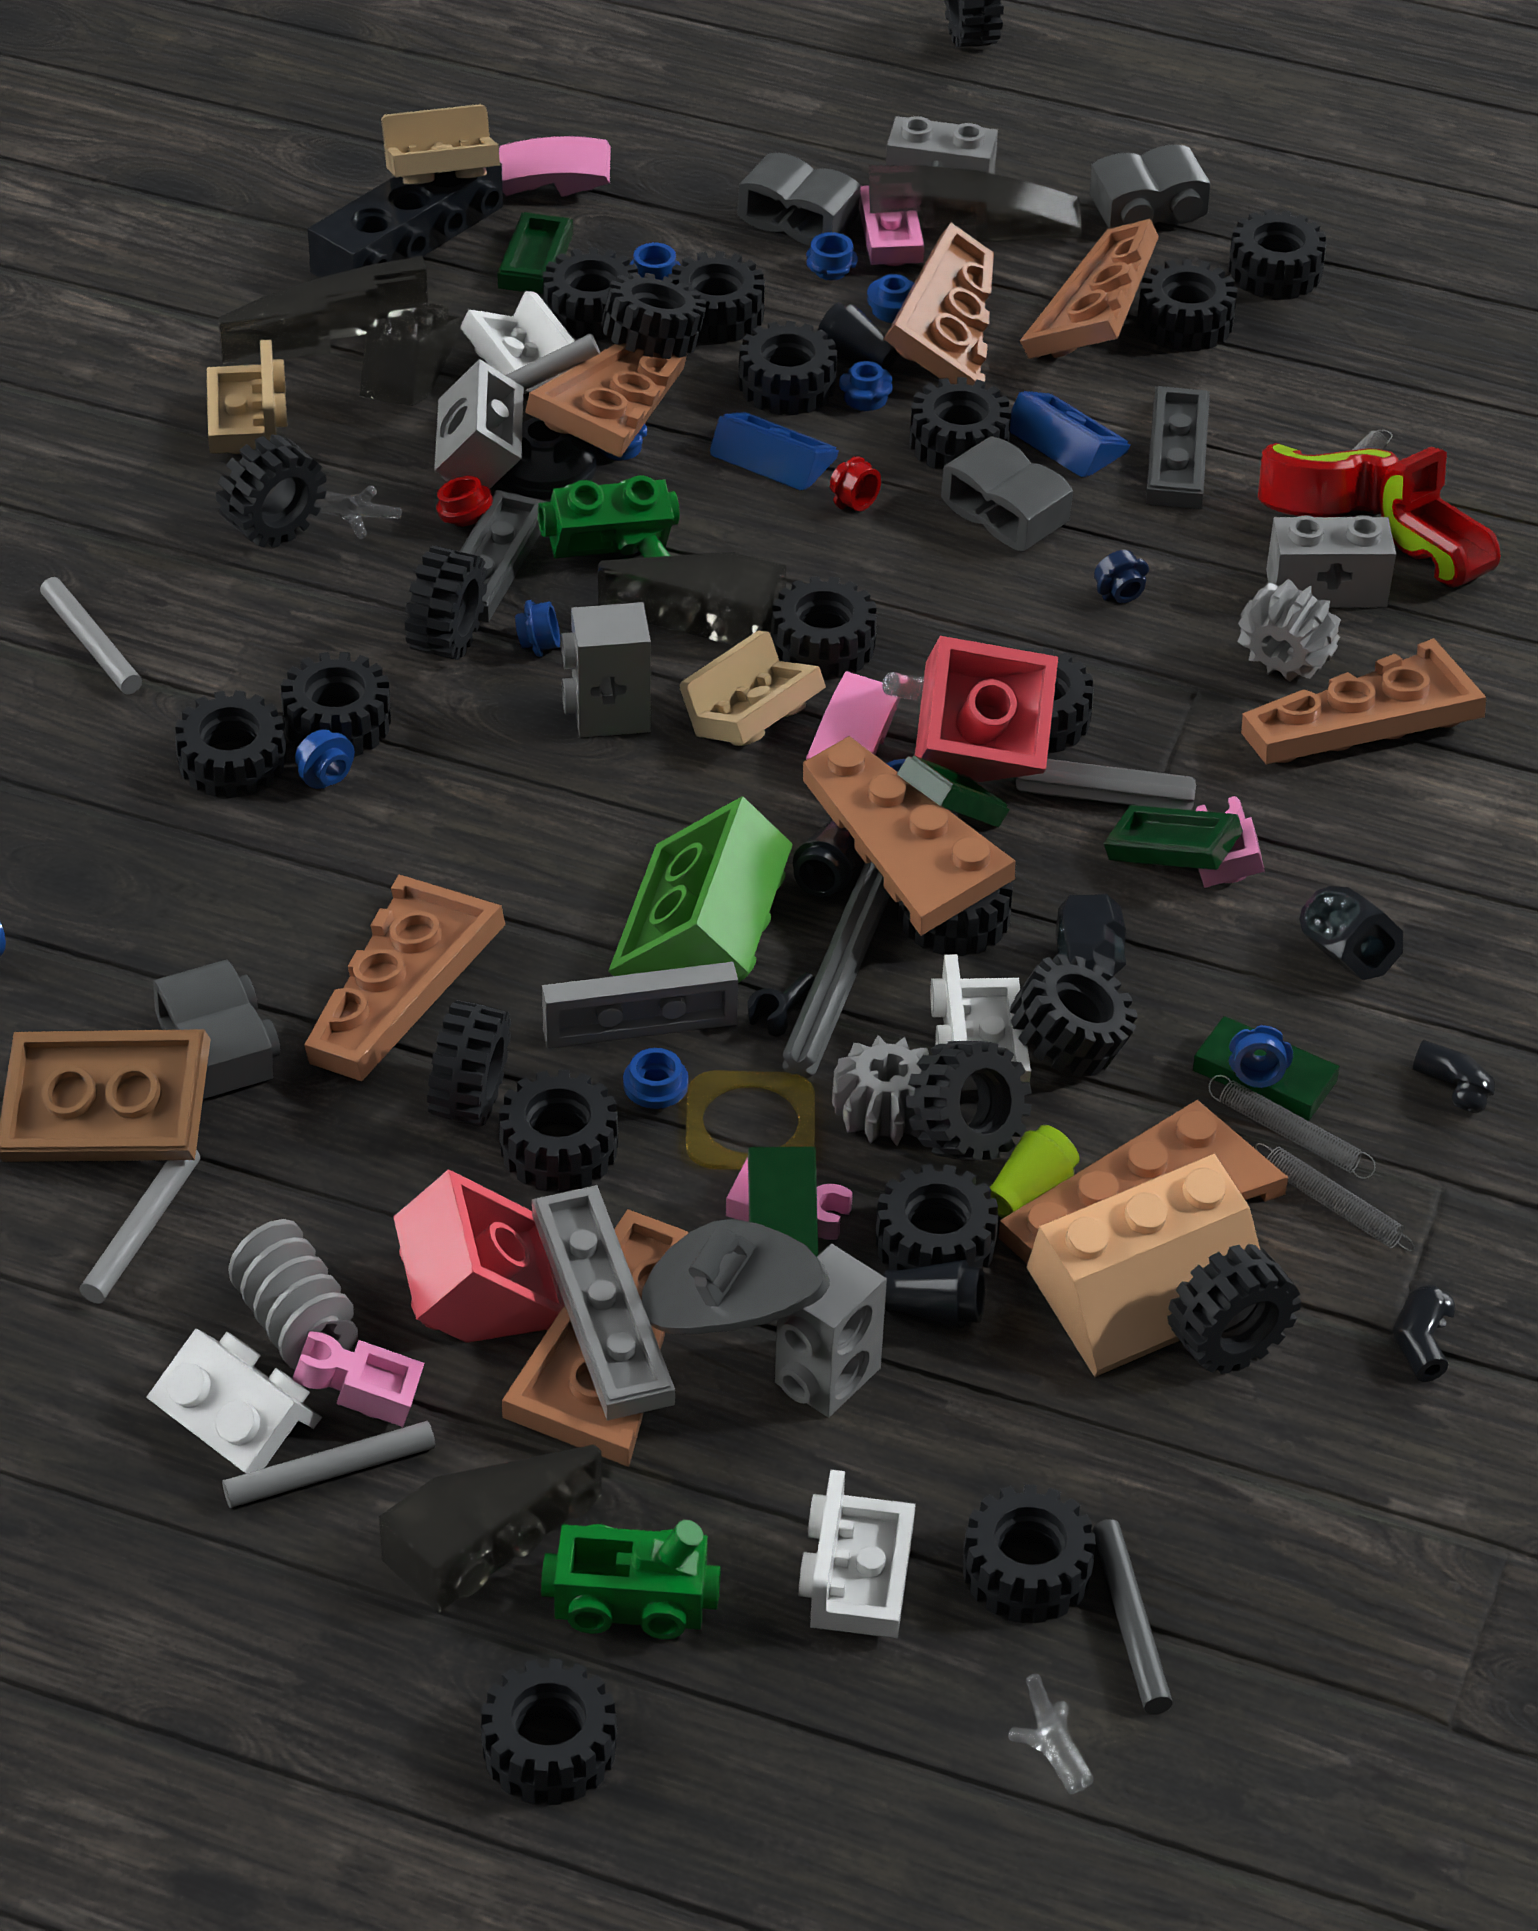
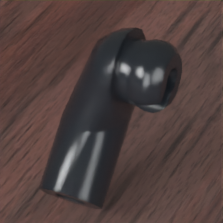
(1459, 1069)
(1415, 1330)

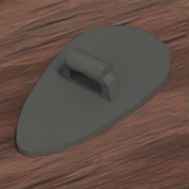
(731, 1279)

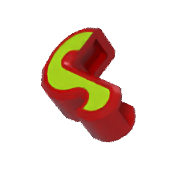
(1322, 482)
(1431, 527)

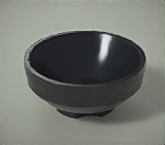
(549, 463)

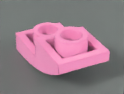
(566, 161)
(858, 711)

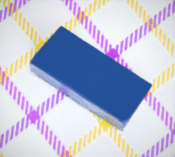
(1064, 433)
(771, 450)

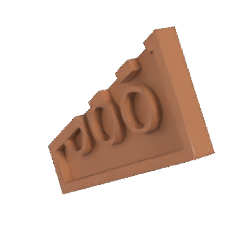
(1096, 295)
(946, 309)
(606, 396)
(1384, 704)
(916, 845)
(406, 966)
(1159, 1150)
(555, 1385)

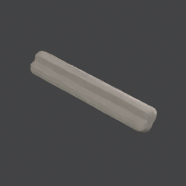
(1111, 785)

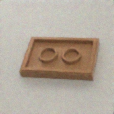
(104, 1095)

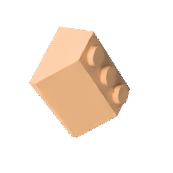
(1124, 1257)

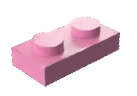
(891, 236)

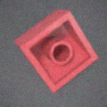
(986, 709)
(475, 1262)

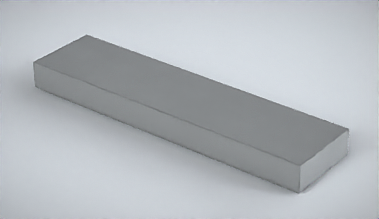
(603, 1303)

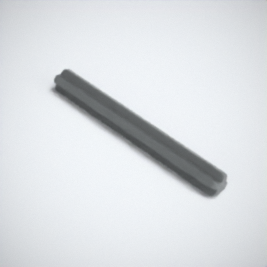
(836, 974)

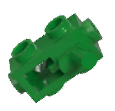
(610, 518)
(631, 1578)

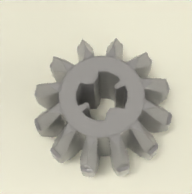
(1289, 630)
(874, 1086)

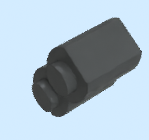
(1154, 186)
(797, 199)
(1007, 493)
(227, 1009)

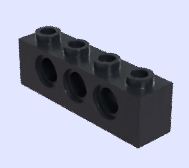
(402, 220)

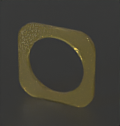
(711, 1084)

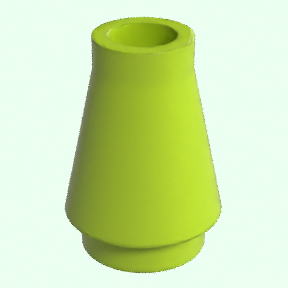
(1034, 1167)

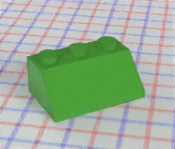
(706, 895)

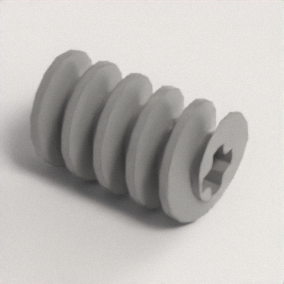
(290, 1289)

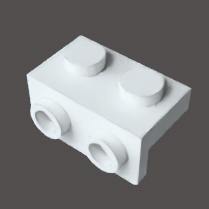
(517, 339)
(977, 1012)
(231, 1402)
(859, 1561)

